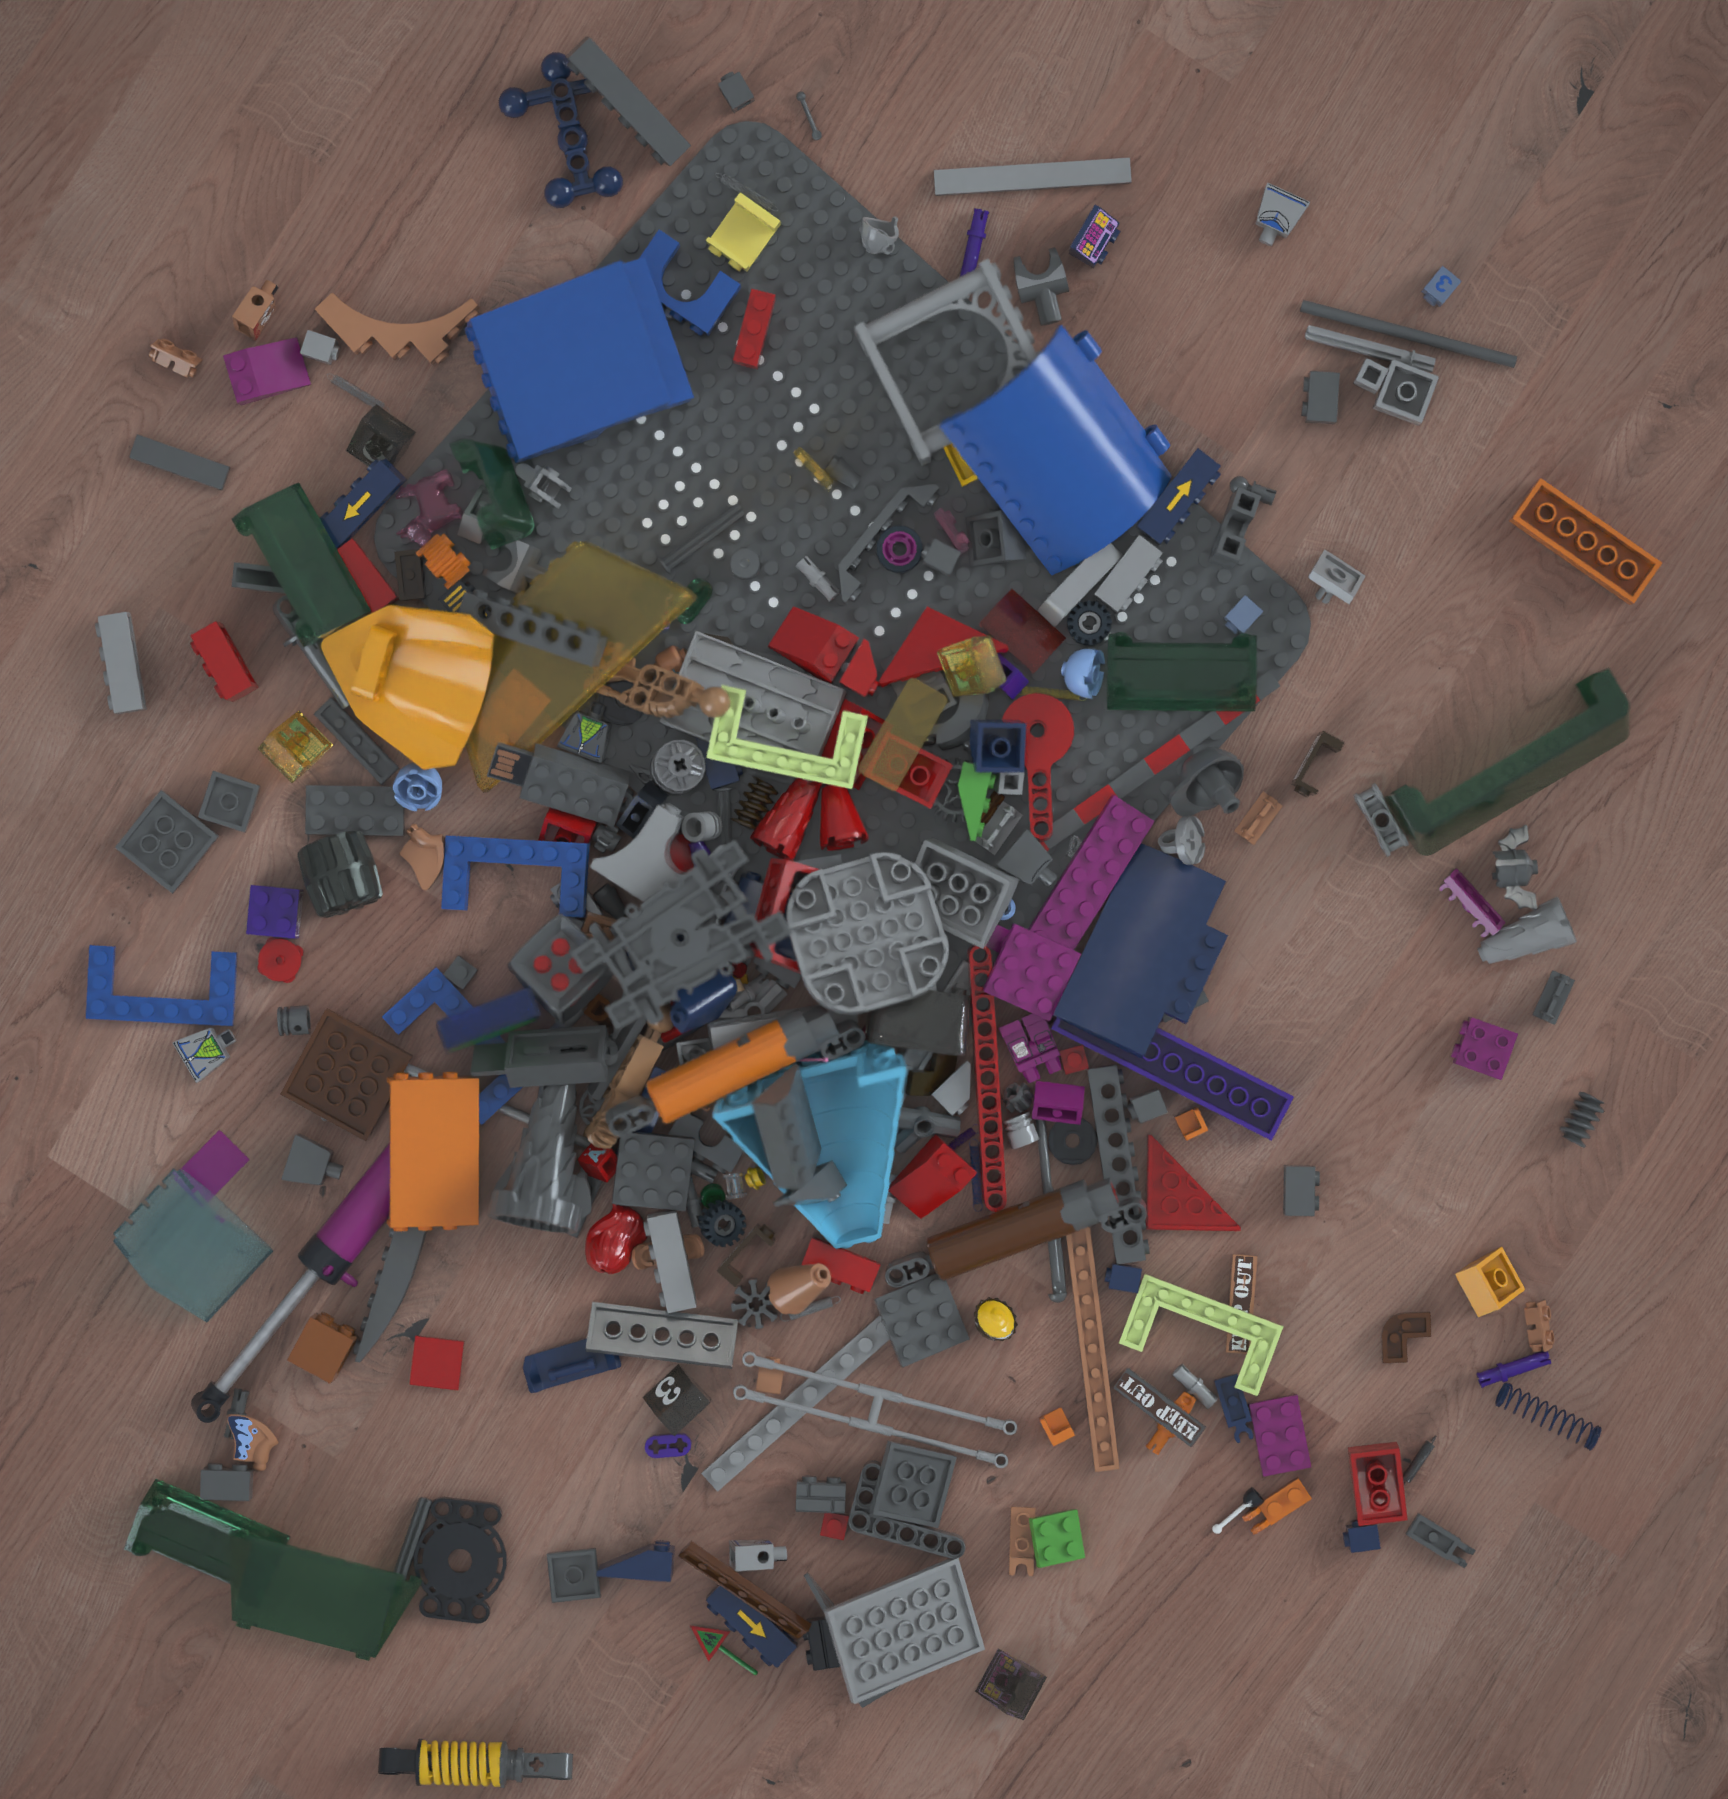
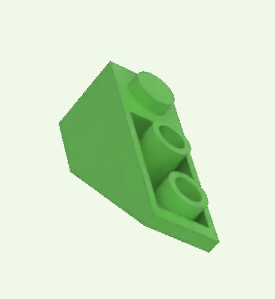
(973, 793)

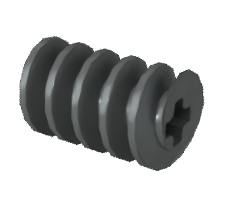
(1582, 1119)

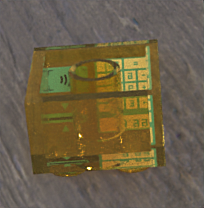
(972, 666)
(295, 746)

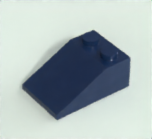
(649, 1562)

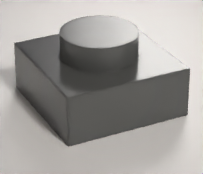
(460, 972)

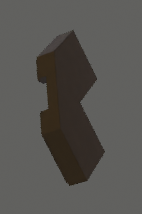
(927, 1081)

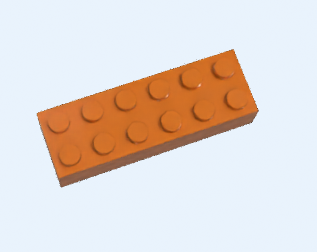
(1585, 541)

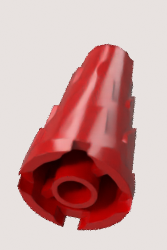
(786, 822)

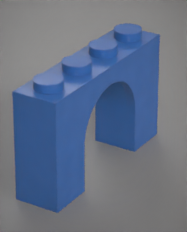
(701, 313)

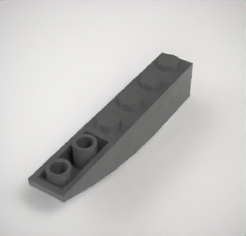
(392, 1287)

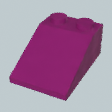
(266, 370)

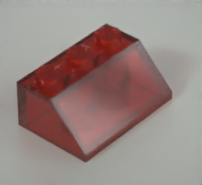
(1023, 629)

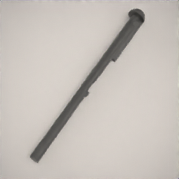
(1055, 1246)

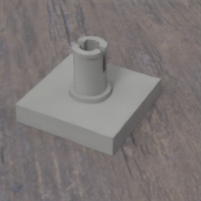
(1335, 578)

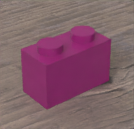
(1058, 1102)

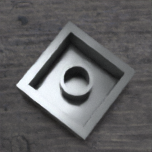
(1405, 392)

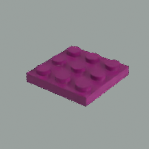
(1031, 971)

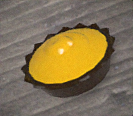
(995, 1319)

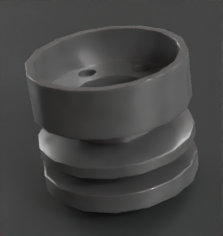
(663, 770)

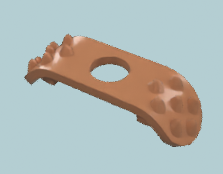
(642, 1259)

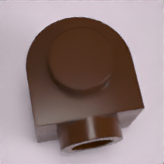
(596, 1011)

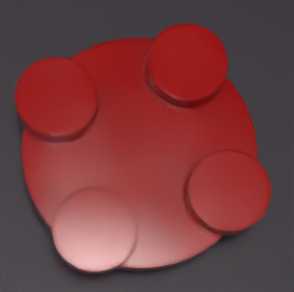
(280, 960)

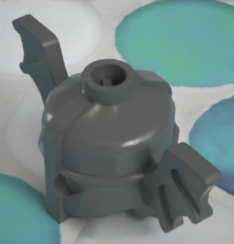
(1515, 868)

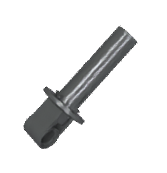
(312, 652)

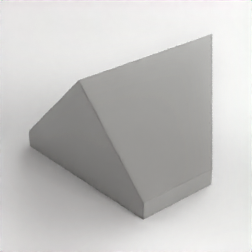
(692, 1049)

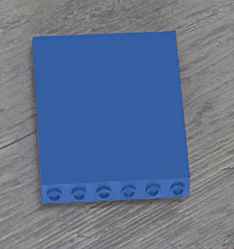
(578, 359)

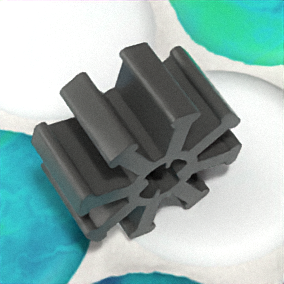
(749, 1298)

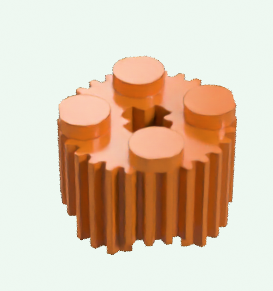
(444, 560)

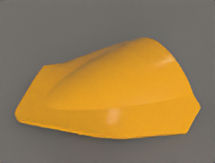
(414, 678)

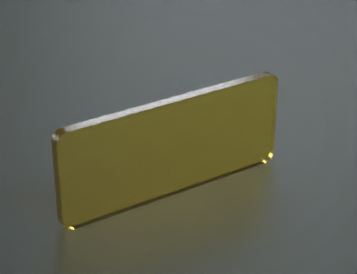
(903, 734)

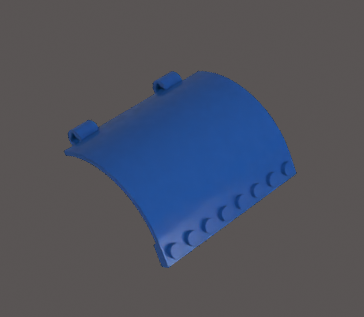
(1063, 453)

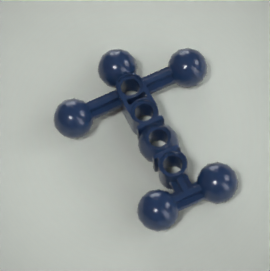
(515, 103)

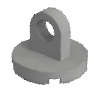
(1186, 840)

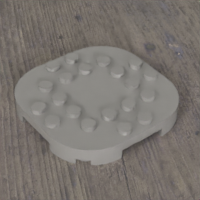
(867, 934)

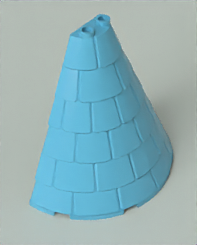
(856, 1120)

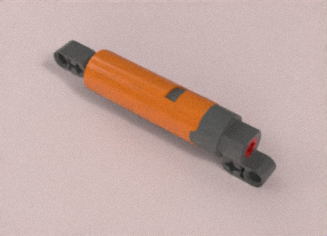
(736, 1066)

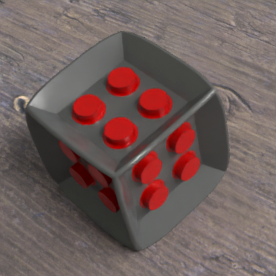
(554, 974)

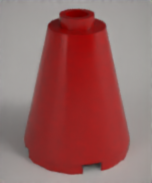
(839, 820)

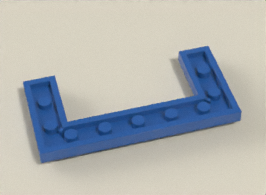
(569, 856)
(438, 989)
(106, 1006)

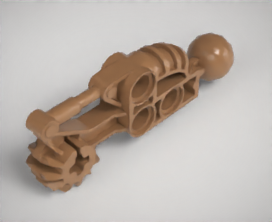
(660, 697)
(629, 1079)

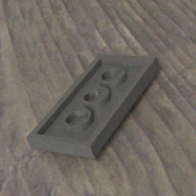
(353, 808)

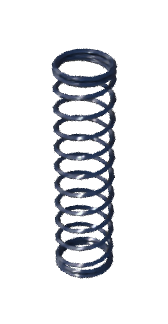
(1594, 1433)

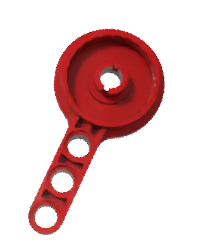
(1043, 750)

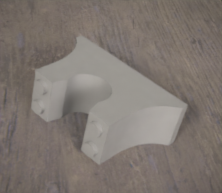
(647, 860)

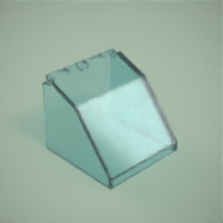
(190, 1245)

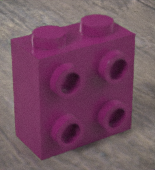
(1484, 1047)

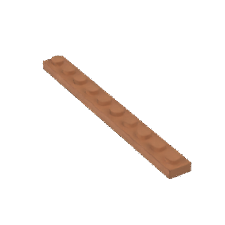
(1092, 1350)

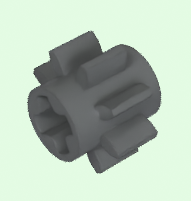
(606, 838)
(1017, 1097)

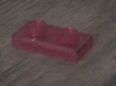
(946, 521)

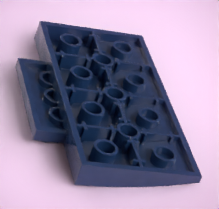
(1145, 952)

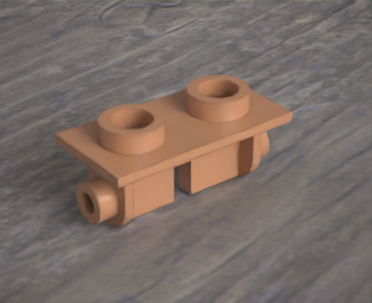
(185, 361)
(1258, 818)
(1542, 1334)

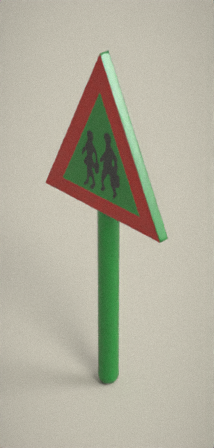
(711, 1641)

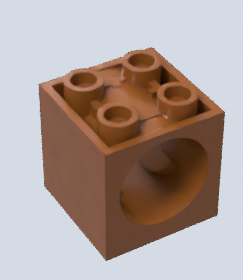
(323, 1347)

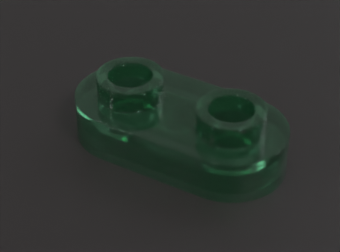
(703, 591)

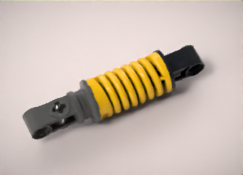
(472, 1764)

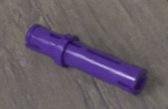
(976, 235)
(1513, 1368)

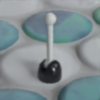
(1251, 1499)

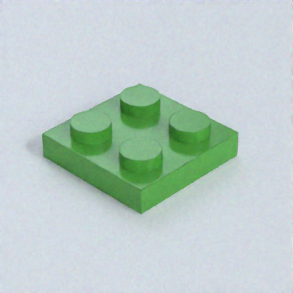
(1056, 1538)

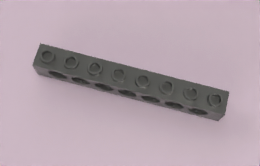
(1097, 1078)

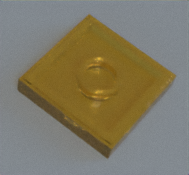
(814, 469)

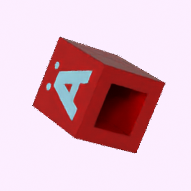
(598, 1162)

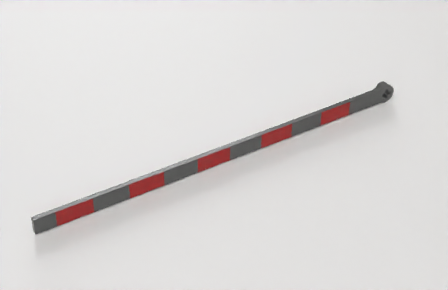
(1149, 767)

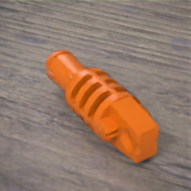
(1162, 1435)

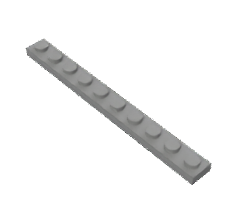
(806, 1394)

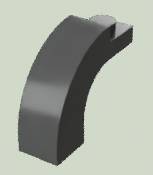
(957, 729)

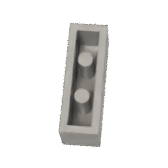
(1129, 574)

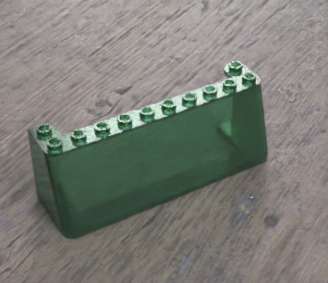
(1520, 774)

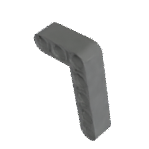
(893, 1534)

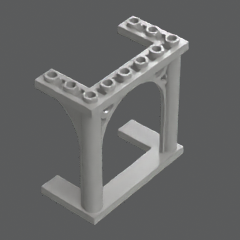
(939, 300)

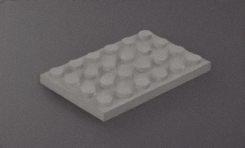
(904, 1630)

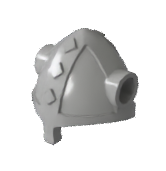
(879, 235)

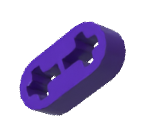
(668, 1451)

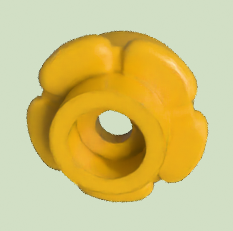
(755, 1177)

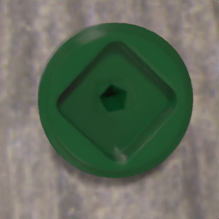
(711, 1193)

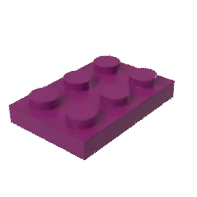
(1280, 1435)

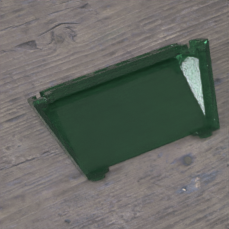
(315, 1595)

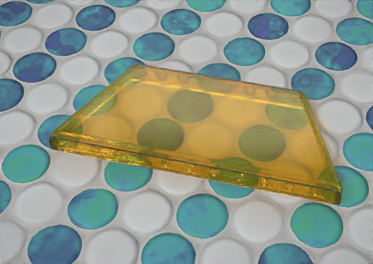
(538, 690)

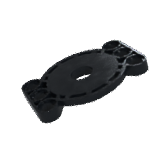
(467, 1535)

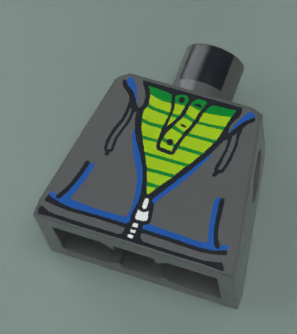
(588, 734)

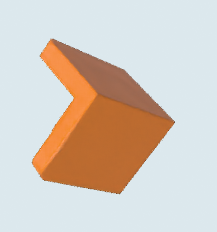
(1191, 1123)
(1057, 1426)

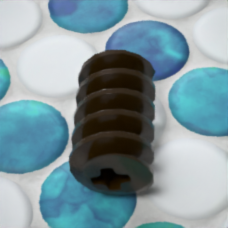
(754, 804)

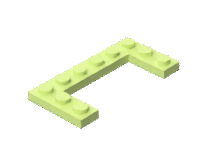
(836, 771)
(1261, 1332)

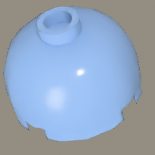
(1083, 672)
(417, 787)

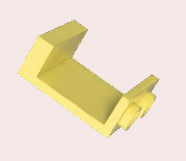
(743, 233)

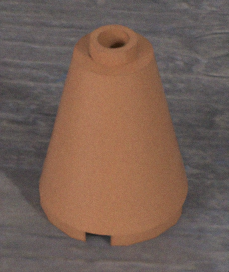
(797, 1287)

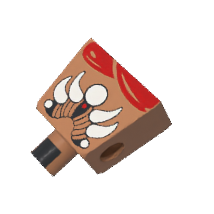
(251, 318)

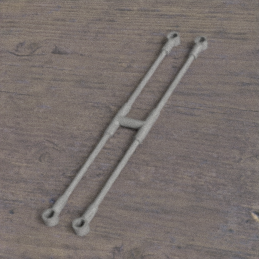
(871, 1424)

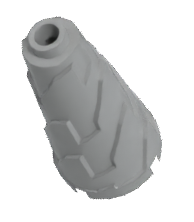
(1532, 933)

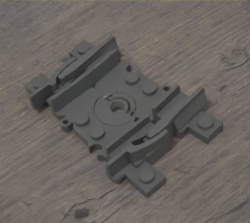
(663, 962)

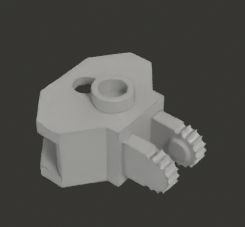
(542, 482)

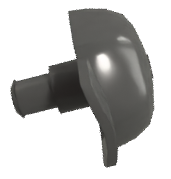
(1208, 781)

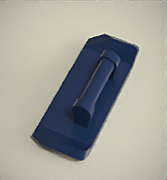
(565, 1365)

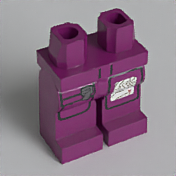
(1033, 1052)

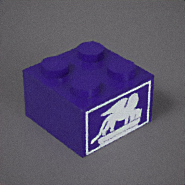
(274, 911)

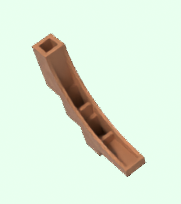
(428, 336)

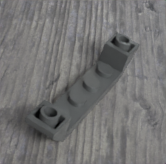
(920, 494)

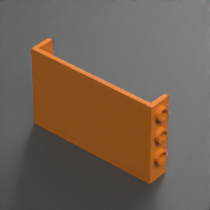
(434, 1151)

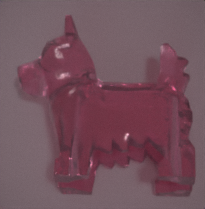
(433, 506)

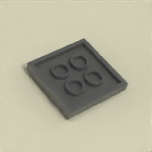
(167, 841)
(653, 1170)
(921, 1319)
(912, 1484)

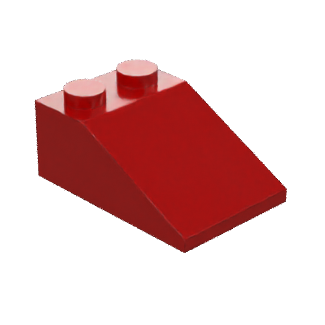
(814, 644)
(925, 778)
(931, 1178)
(1377, 1483)

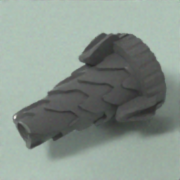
(540, 1182)

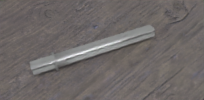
(1369, 348)

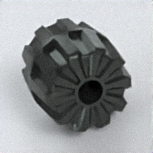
(339, 873)

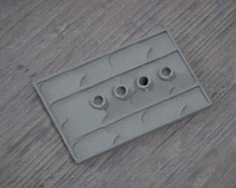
(802, 702)

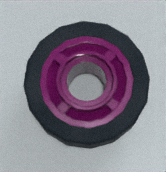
(896, 535)

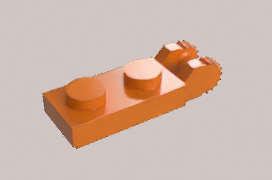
(1279, 1505)

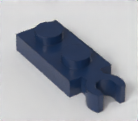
(1233, 1405)

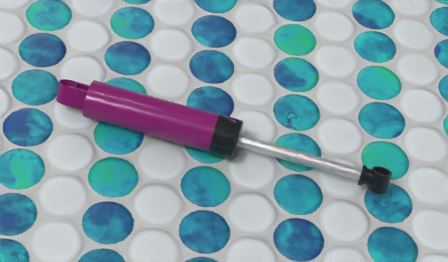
(327, 1257)

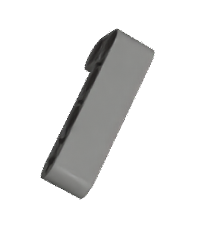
(1079, 584)

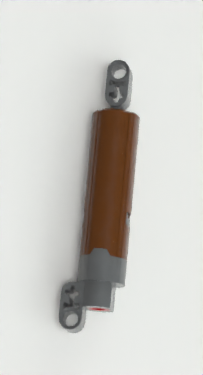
(1018, 1230)

